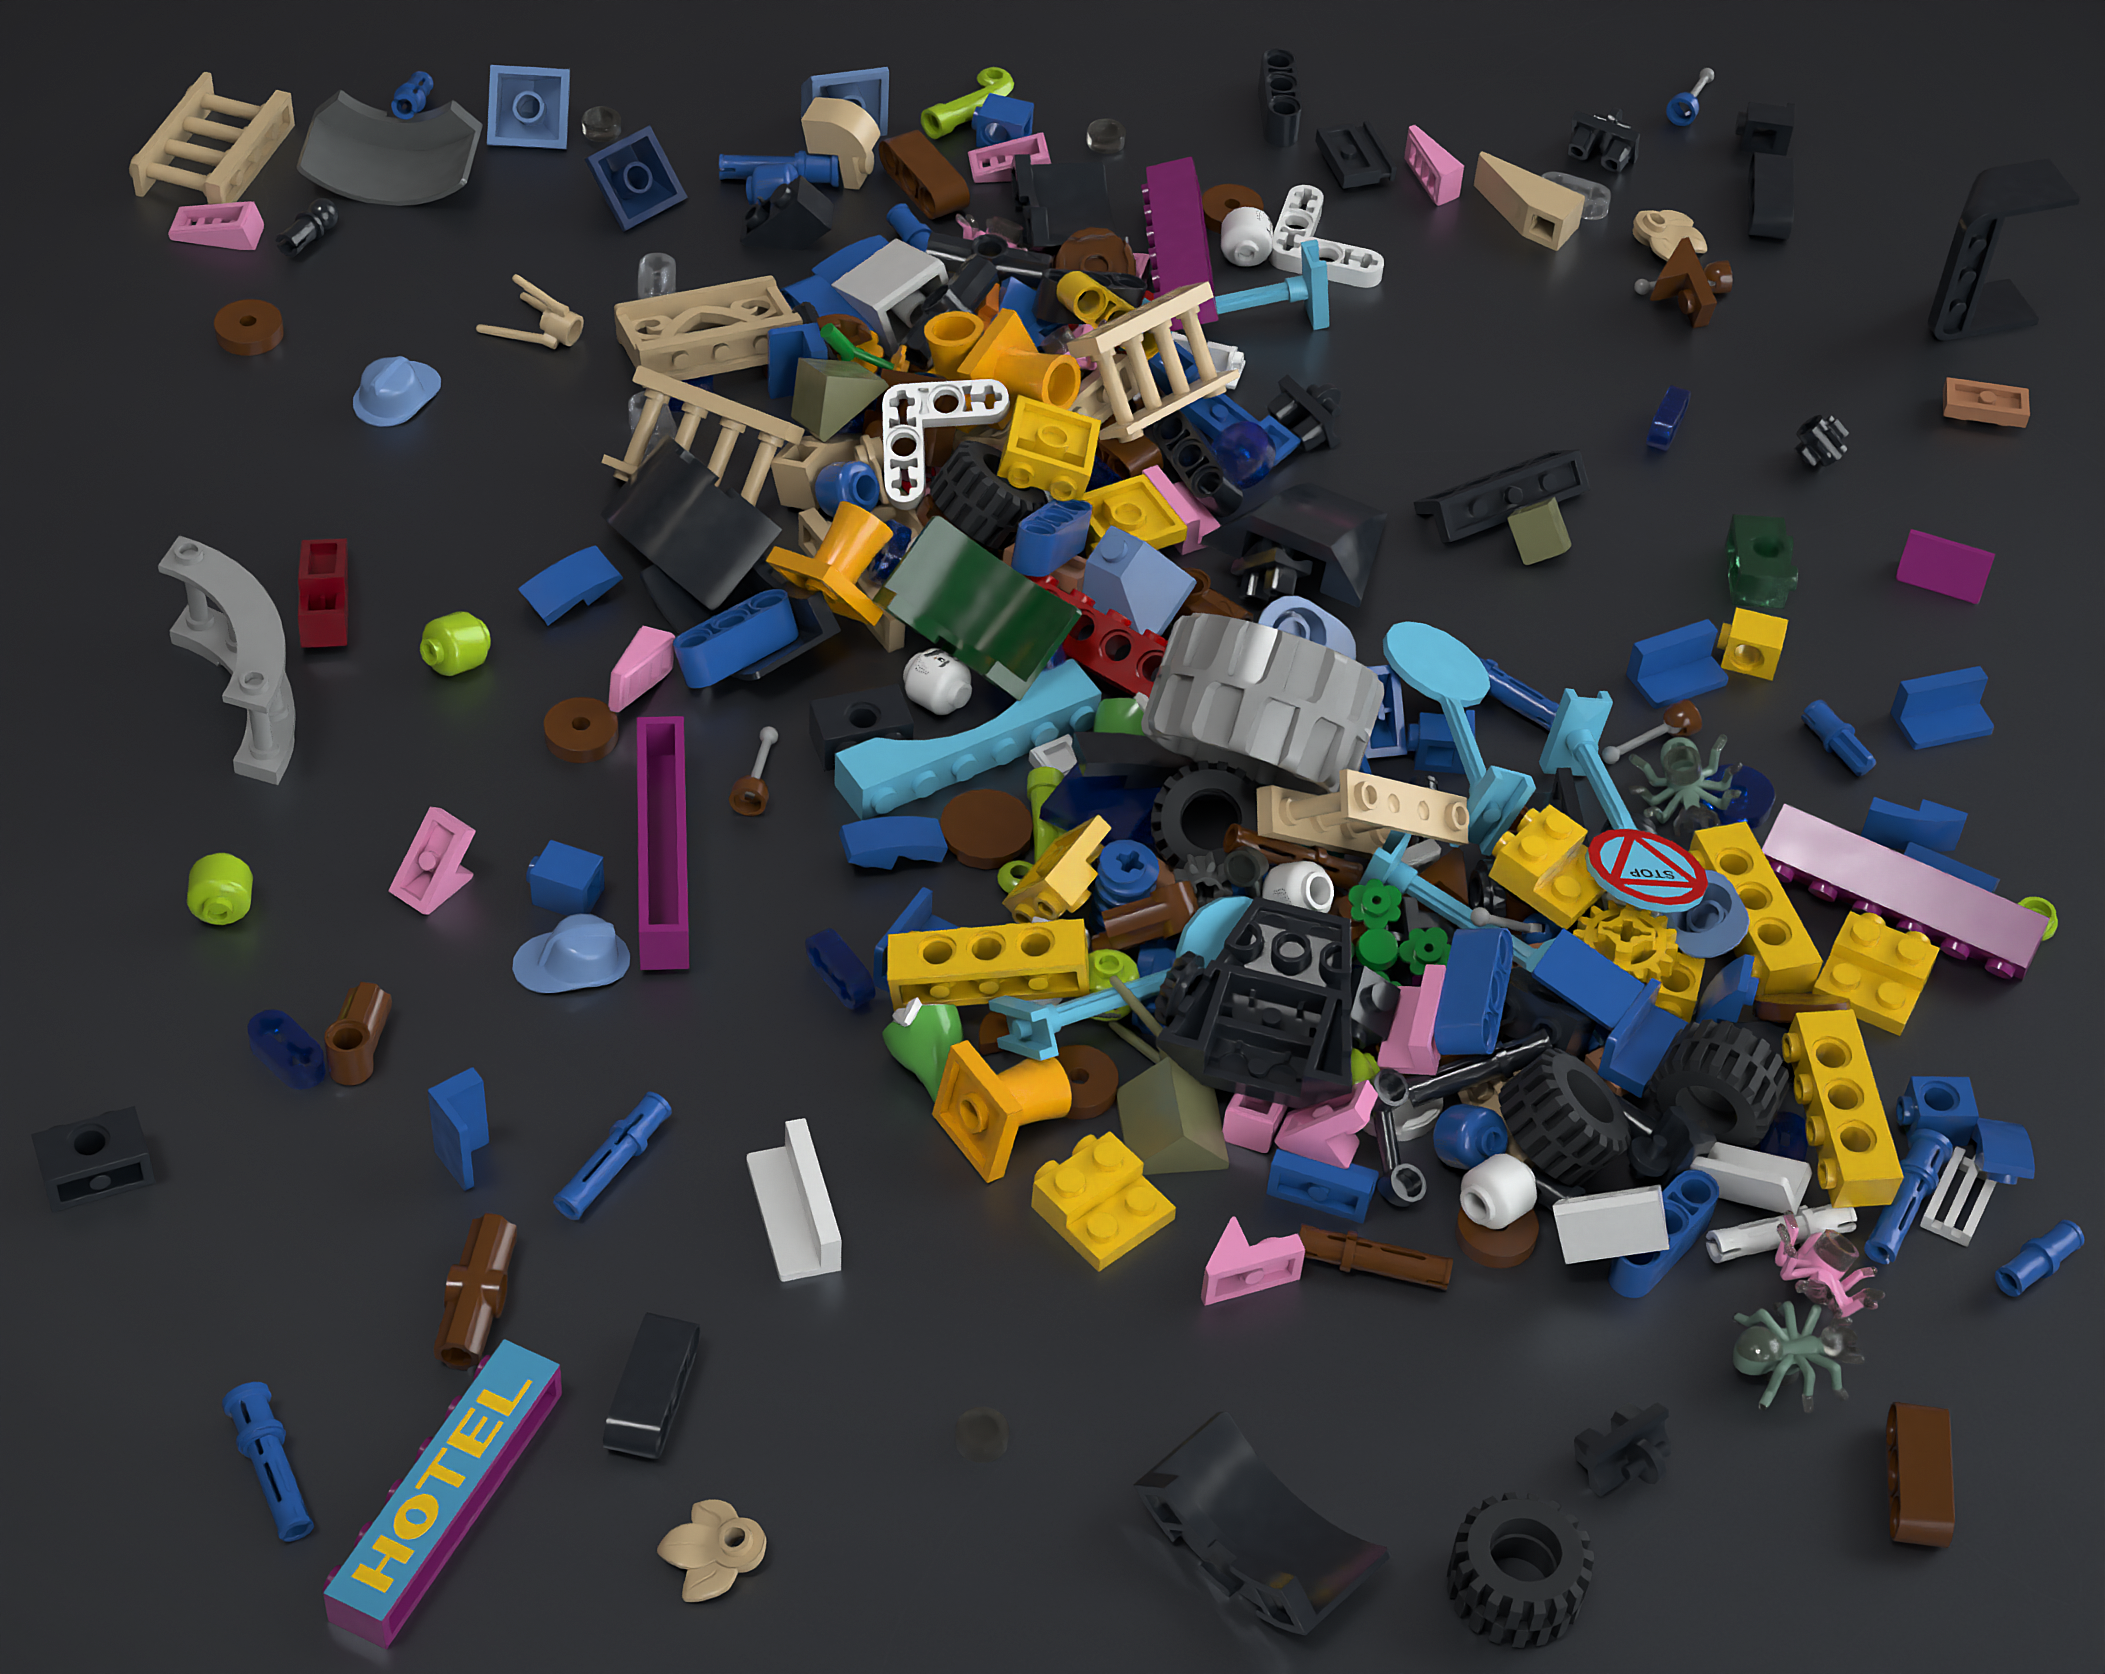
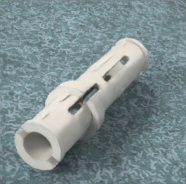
(1763, 1235)

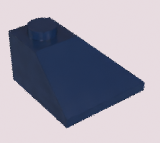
(636, 178)

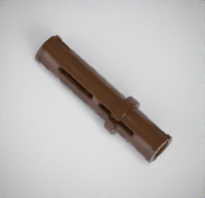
(1340, 871)
(1375, 1257)

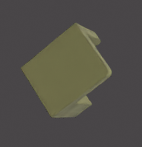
(1539, 531)

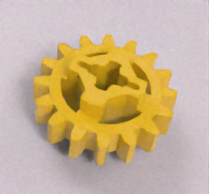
(1631, 940)

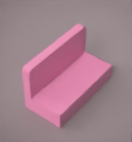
(1187, 507)
(1411, 1035)

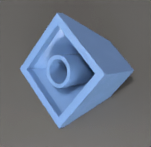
(862, 87)
(528, 107)
(1135, 581)

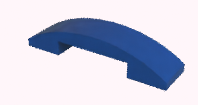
(1219, 412)

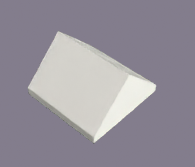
(1611, 1224)

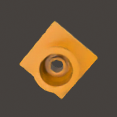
(950, 341)
(1012, 358)
(839, 562)
(987, 1108)

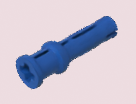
(814, 167)
(1919, 1181)
(262, 1441)

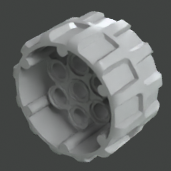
(1262, 703)

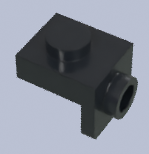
(1372, 1007)

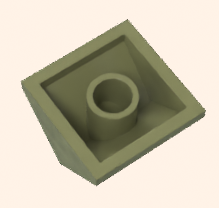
(832, 394)
(1171, 1121)

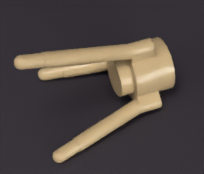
(557, 320)

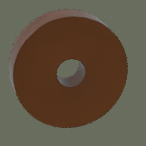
(1225, 198)
(248, 327)
(581, 730)
(1100, 1080)
(1494, 1247)

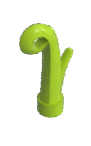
(943, 118)
(1040, 785)

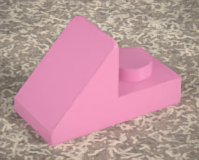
(432, 864)
(1329, 1127)
(1244, 1269)

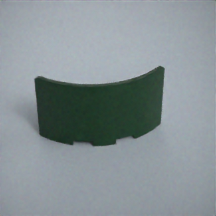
(977, 607)

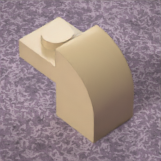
(842, 130)

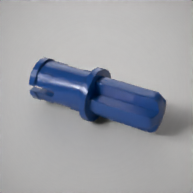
(1838, 737)

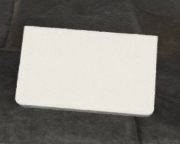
(1756, 1177)

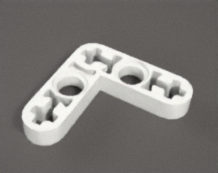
(1363, 266)
(923, 414)

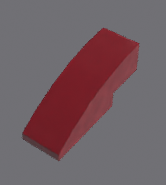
(323, 593)

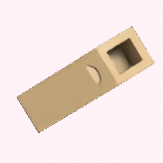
(1529, 202)
(798, 467)

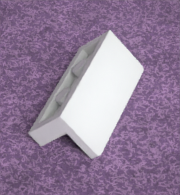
(796, 1206)

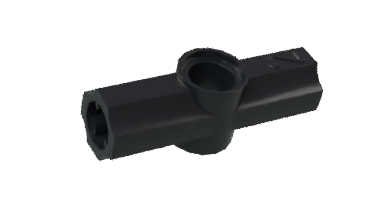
(1013, 262)
(962, 293)

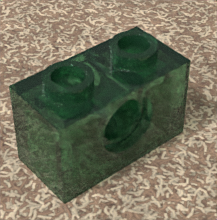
(1760, 561)

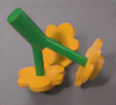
(867, 354)

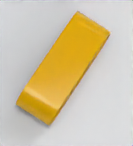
(1097, 304)

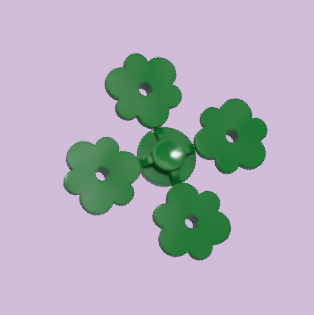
(1378, 947)

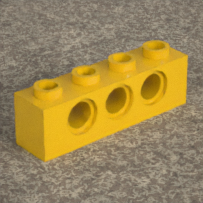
(1775, 936)
(989, 962)
(1832, 1075)

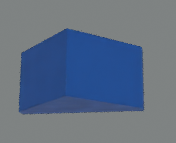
(1389, 729)

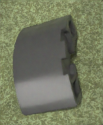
(389, 158)

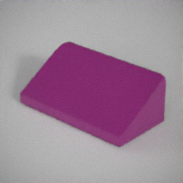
(1944, 566)

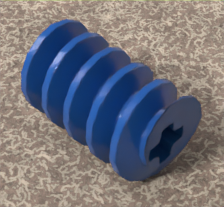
(1125, 875)

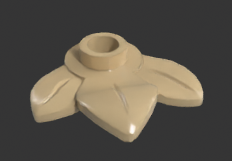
(1665, 230)
(872, 453)
(707, 1550)

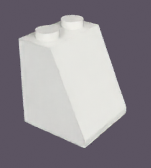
(891, 290)

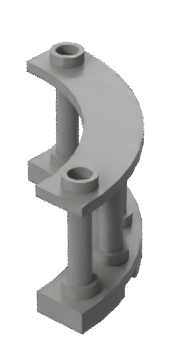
(244, 641)

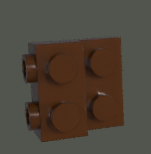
(937, 440)

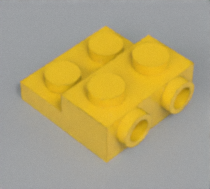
(1049, 449)
(1136, 509)
(1547, 866)
(1060, 875)
(1878, 970)
(1100, 1200)

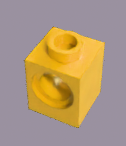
(1752, 643)
(1681, 989)

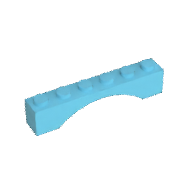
(893, 772)

